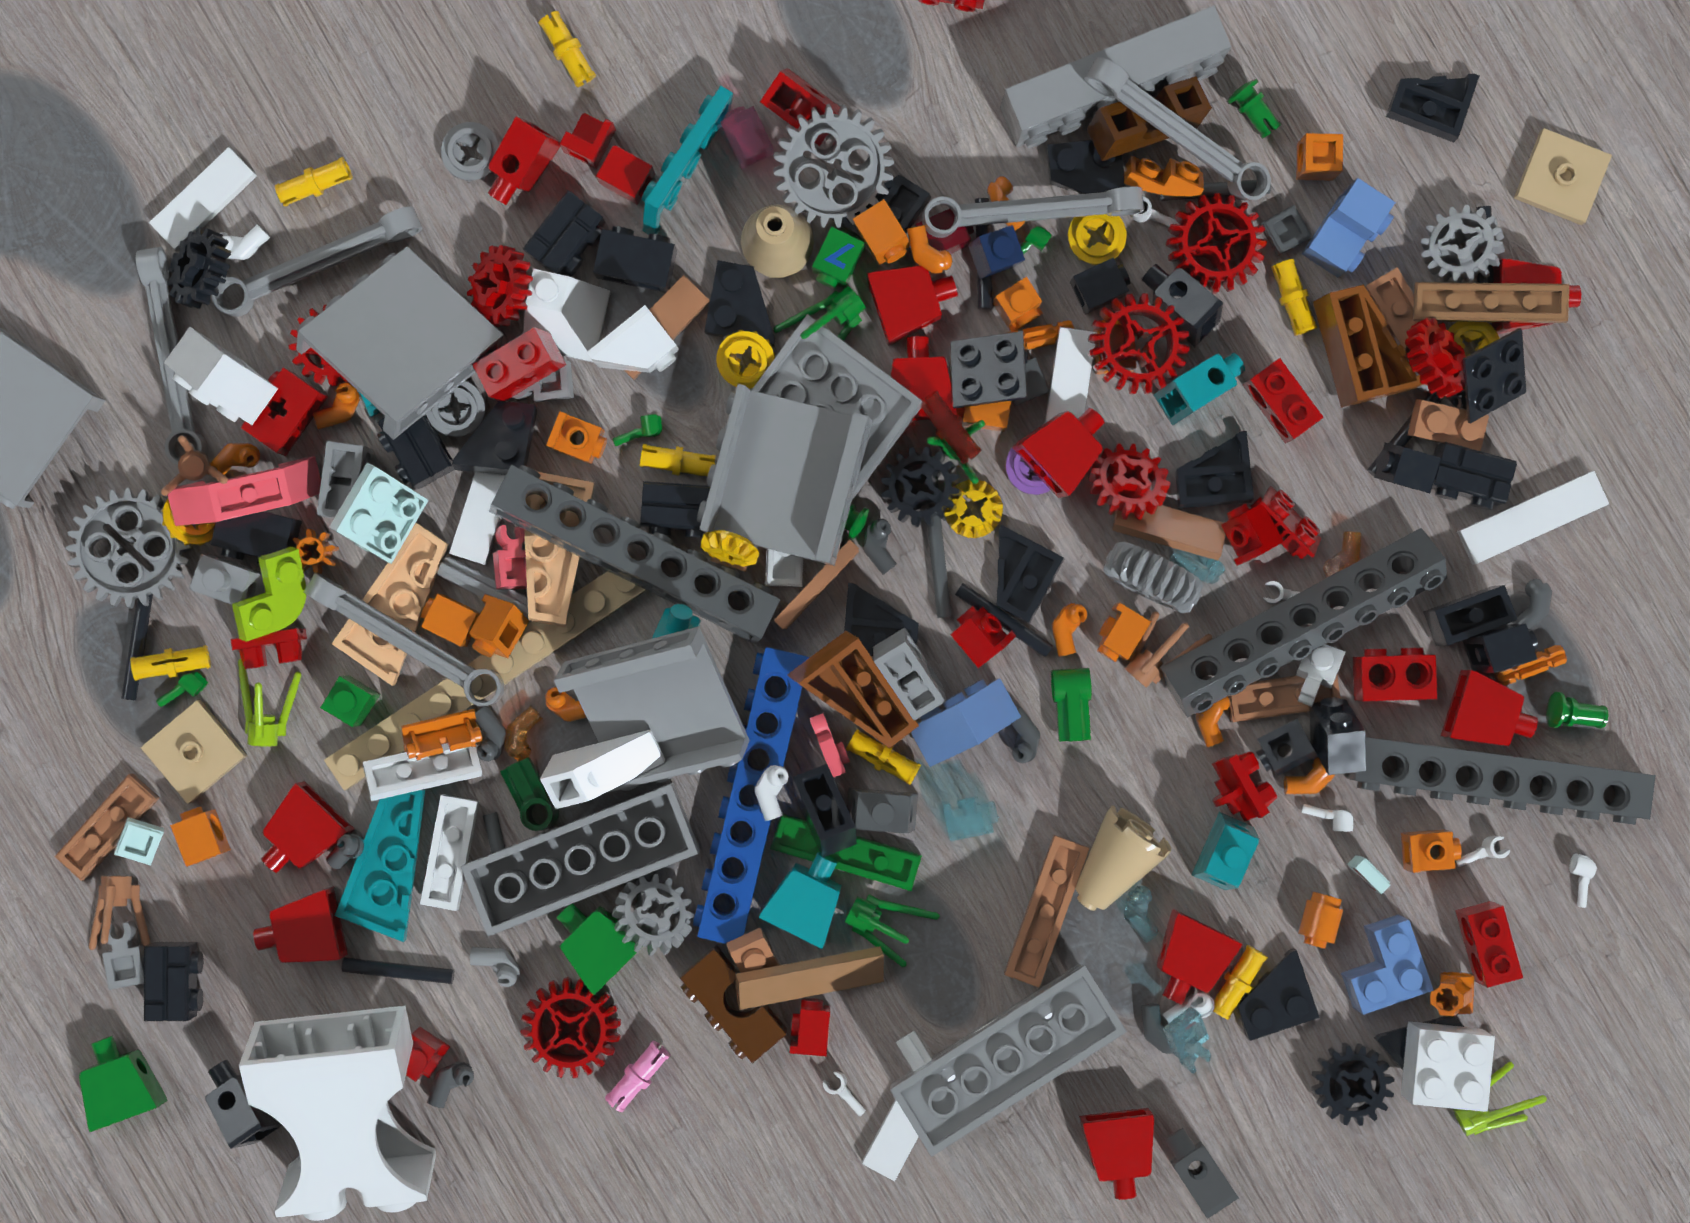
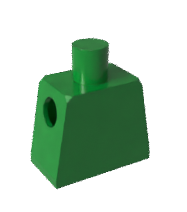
(594, 945)
(118, 1086)

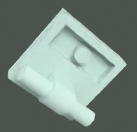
(378, 513)

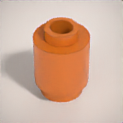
(1321, 920)

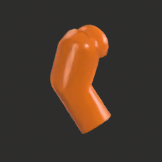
(341, 409)
(1208, 721)

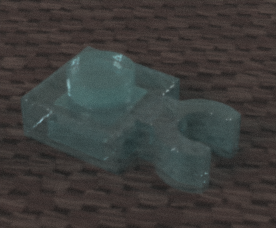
(1186, 1038)

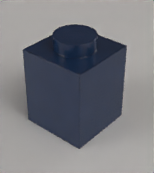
(996, 252)

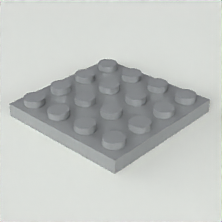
(840, 379)

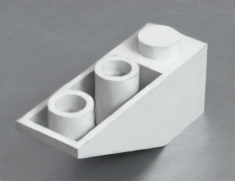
(597, 768)

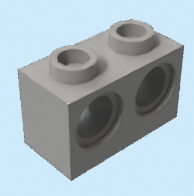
(340, 471)
(909, 674)

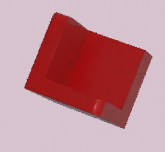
(588, 139)
(625, 174)

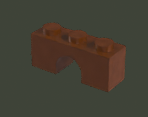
(1121, 130)
(750, 1031)

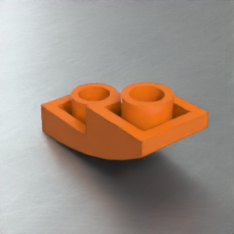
(1175, 180)

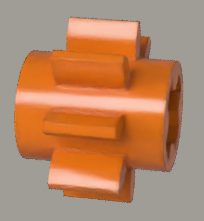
(323, 548)

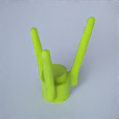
(261, 727)
(1478, 1121)

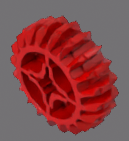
(1211, 228)
(1129, 330)
(582, 1040)

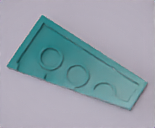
(684, 162)
(384, 874)

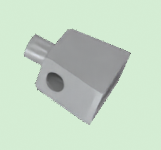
(225, 579)

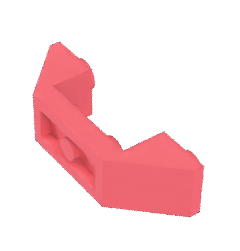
(245, 494)

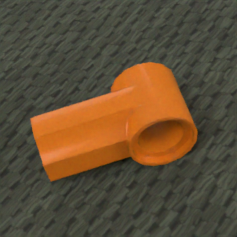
(1454, 994)

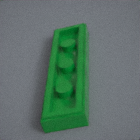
(864, 859)

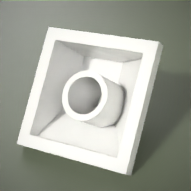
(568, 311)
(636, 345)

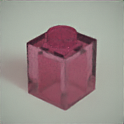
(746, 136)

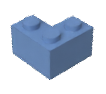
(1353, 219)
(965, 721)
(1394, 974)

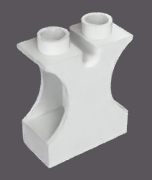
(331, 1092)

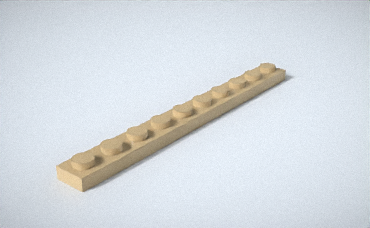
(536, 643)

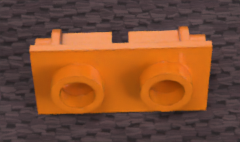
(425, 737)

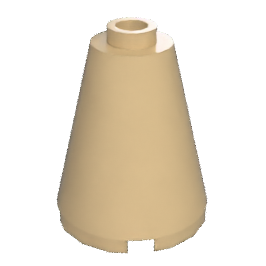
(777, 241)
(1118, 858)

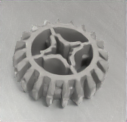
(1153, 577)

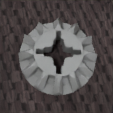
(468, 135)
(469, 418)

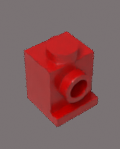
(1250, 532)
(980, 635)
(811, 1028)
(425, 1054)

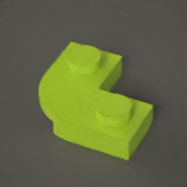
(282, 597)

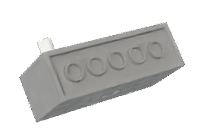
(1003, 1058)

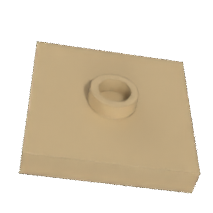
(1562, 176)
(193, 751)

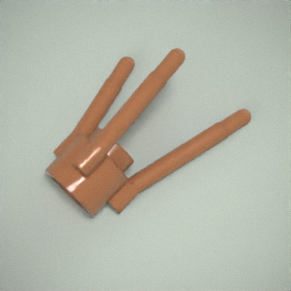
(192, 466)
(1146, 666)
(115, 892)

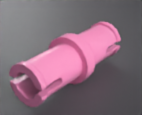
(637, 1076)

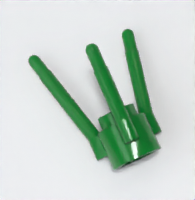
(840, 306)
(948, 451)
(866, 917)

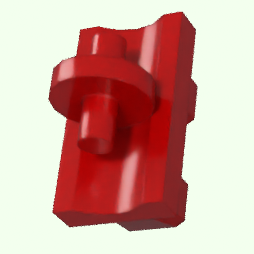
(286, 641)
(1239, 790)

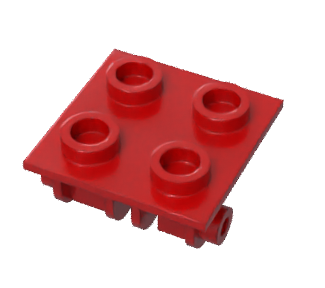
(1303, 533)

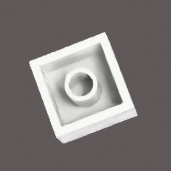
(219, 377)
(1447, 1066)

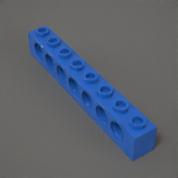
(730, 925)

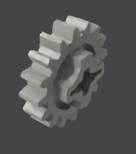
(1482, 239)
(646, 927)

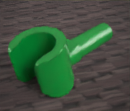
(1037, 237)
(650, 427)
(192, 683)

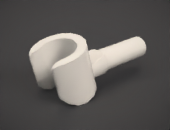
(1153, 215)
(1284, 593)
(1341, 818)
(1485, 850)
(1586, 868)
(844, 1093)

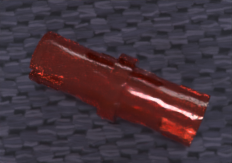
(950, 427)

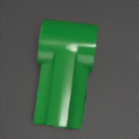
(1072, 695)

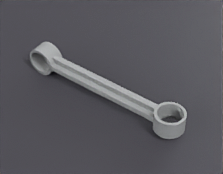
(1113, 82)
(1112, 202)
(392, 228)
(154, 274)
(339, 599)

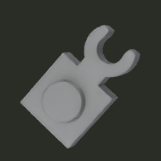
(553, 387)
(125, 962)

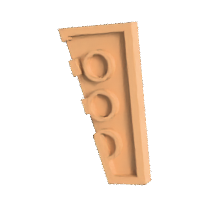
(550, 568)
(401, 595)

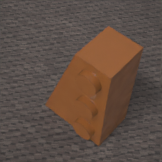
(1361, 349)
(855, 687)

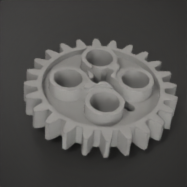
(848, 135)
(106, 571)

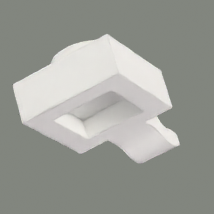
(1319, 669)

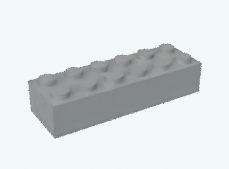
(1152, 60)
(580, 859)

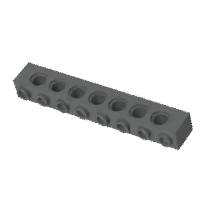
(647, 573)
(1312, 606)
(1632, 789)

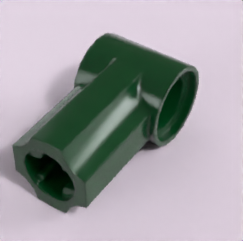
(527, 792)

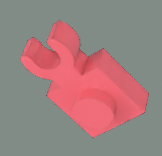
(510, 561)
(834, 754)

